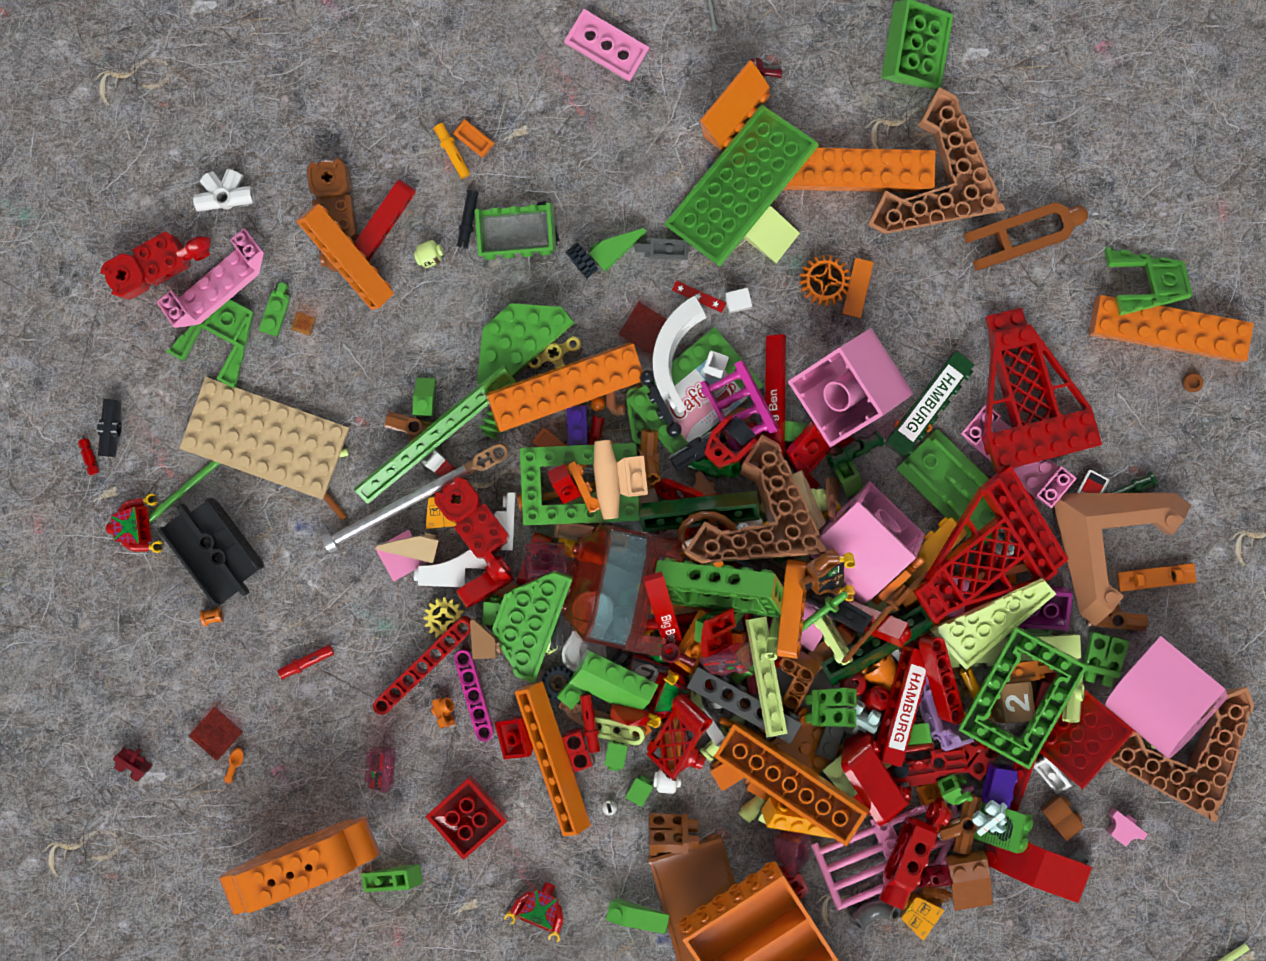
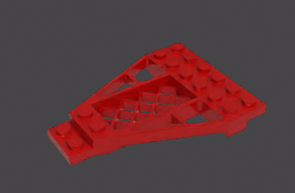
(1039, 440)
(1022, 525)

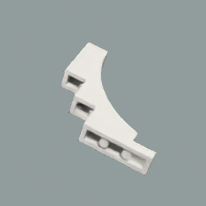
(452, 572)

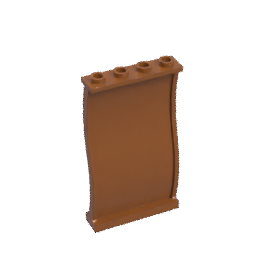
(689, 882)

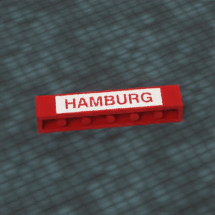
(902, 707)

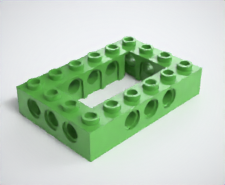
(537, 514)
(761, 588)
(1023, 749)

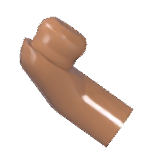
(614, 408)

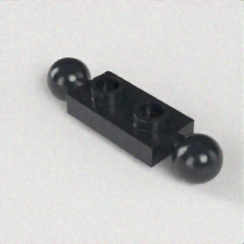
(673, 428)

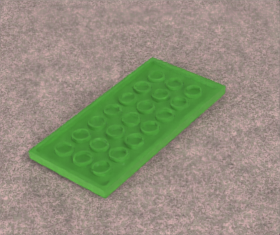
(741, 185)

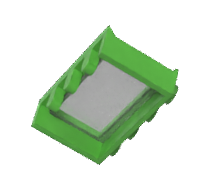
(515, 231)

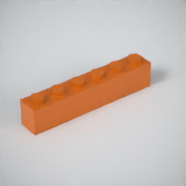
(345, 256)

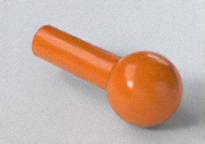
(597, 404)

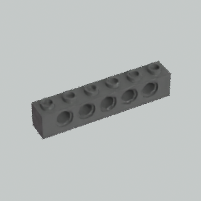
(698, 685)

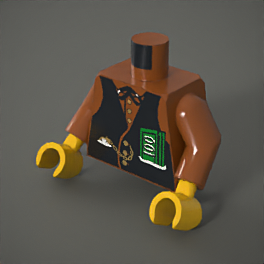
(827, 574)

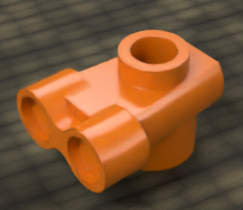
(441, 709)

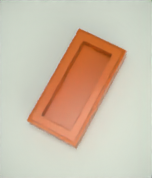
(473, 138)

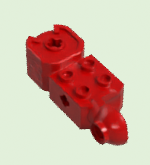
(152, 264)
(475, 525)

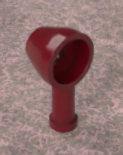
(765, 71)
(675, 655)

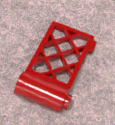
(688, 715)

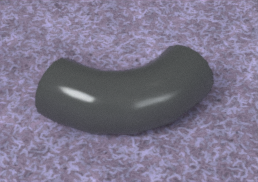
(873, 910)

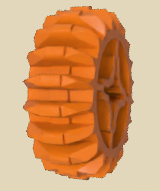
(816, 279)

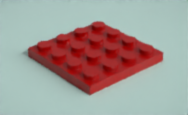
(1087, 745)

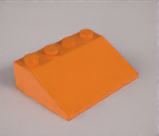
(735, 106)

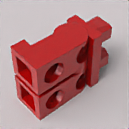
(978, 758)

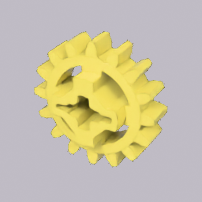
(445, 609)

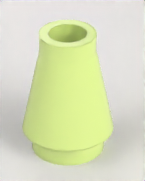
(751, 809)

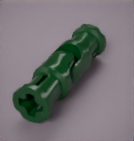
(855, 449)

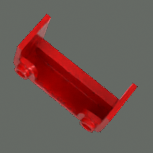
(871, 779)

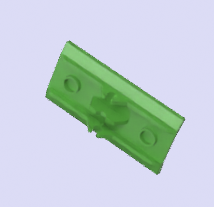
(947, 480)

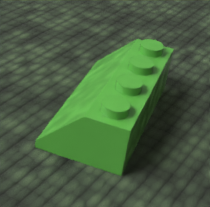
(612, 681)

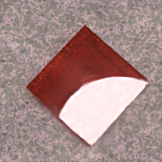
(215, 733)

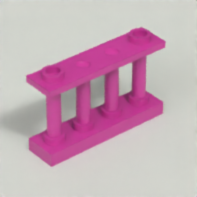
(750, 389)

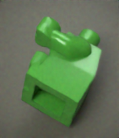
(951, 789)

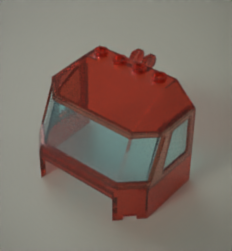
(607, 591)

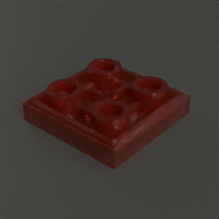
(643, 327)

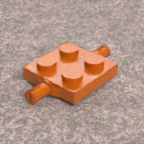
(898, 580)

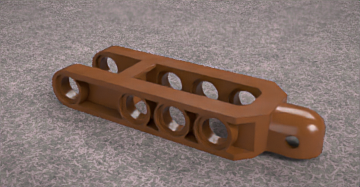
(1070, 217)

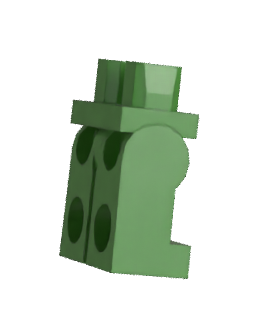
(1104, 656)
(824, 707)

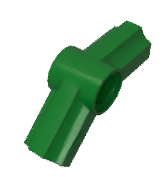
(711, 470)

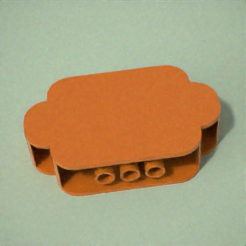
(299, 865)

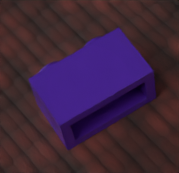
(577, 425)
(999, 784)

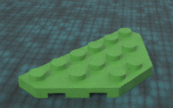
(519, 337)
(528, 621)

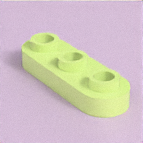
(833, 638)
(626, 732)

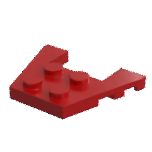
(809, 450)

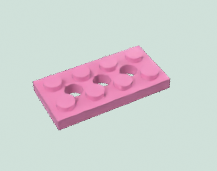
(606, 32)

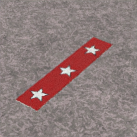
(702, 298)

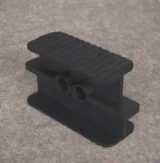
(186, 539)

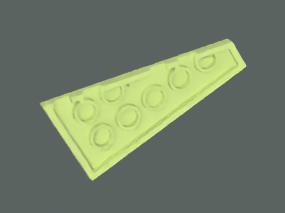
(983, 627)

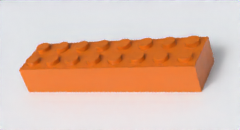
(866, 170)
(1173, 330)
(564, 387)
(792, 783)

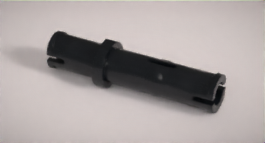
(467, 219)

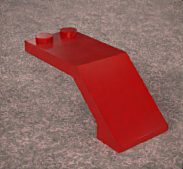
(1042, 870)

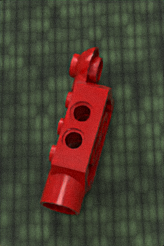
(912, 854)

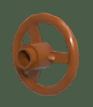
(712, 518)

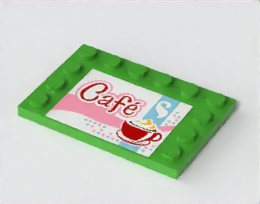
(686, 377)

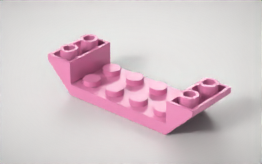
(216, 286)
(1041, 479)

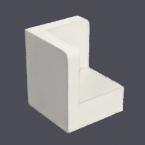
(738, 300)
(715, 364)

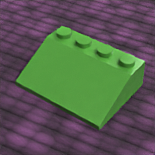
(917, 45)

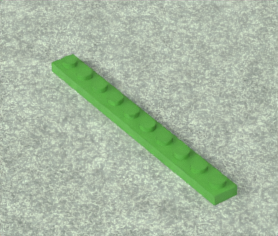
(432, 436)

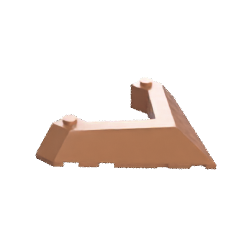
(969, 188)
(1081, 525)
(789, 526)
(1205, 778)

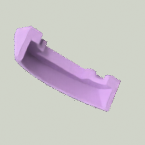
(944, 731)

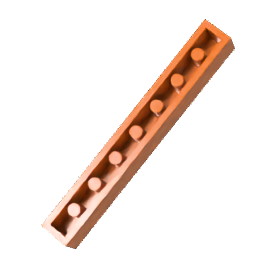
(552, 758)

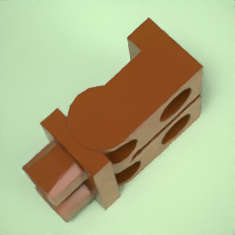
(671, 833)

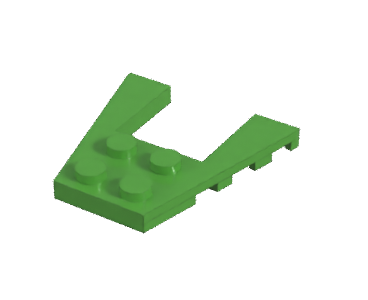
(1166, 279)
(228, 322)

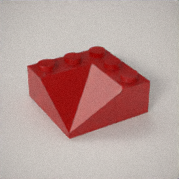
(467, 817)

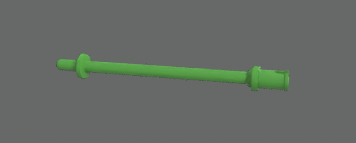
(831, 604)

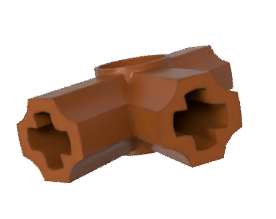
(402, 423)
(648, 449)
(1129, 621)
(955, 828)

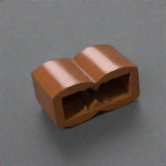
(1061, 817)

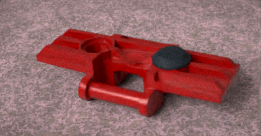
(923, 770)

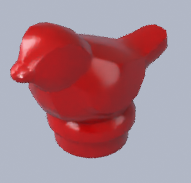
(695, 759)

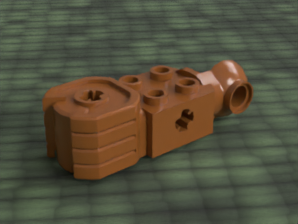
(334, 197)

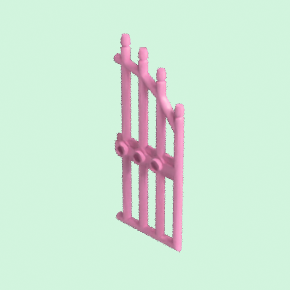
(887, 838)

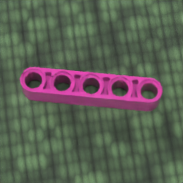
(472, 704)

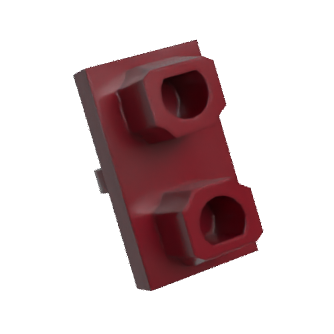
(133, 761)
(935, 876)

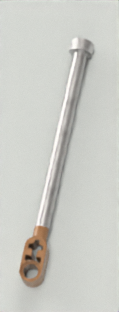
(333, 541)

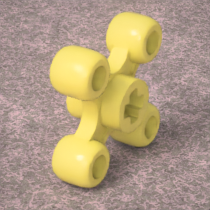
(561, 348)

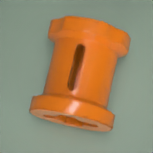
(211, 616)

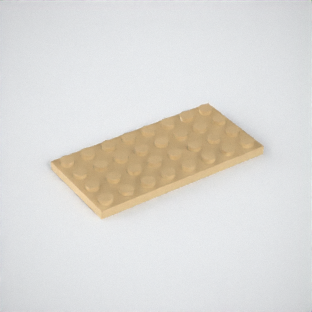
(264, 438)

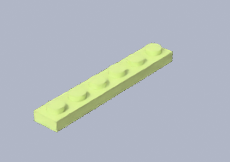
(766, 678)

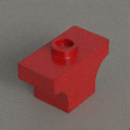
(563, 483)

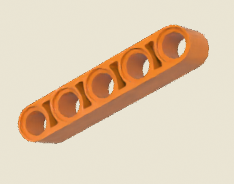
(792, 610)

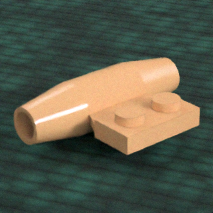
(616, 478)

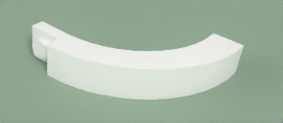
(667, 341)

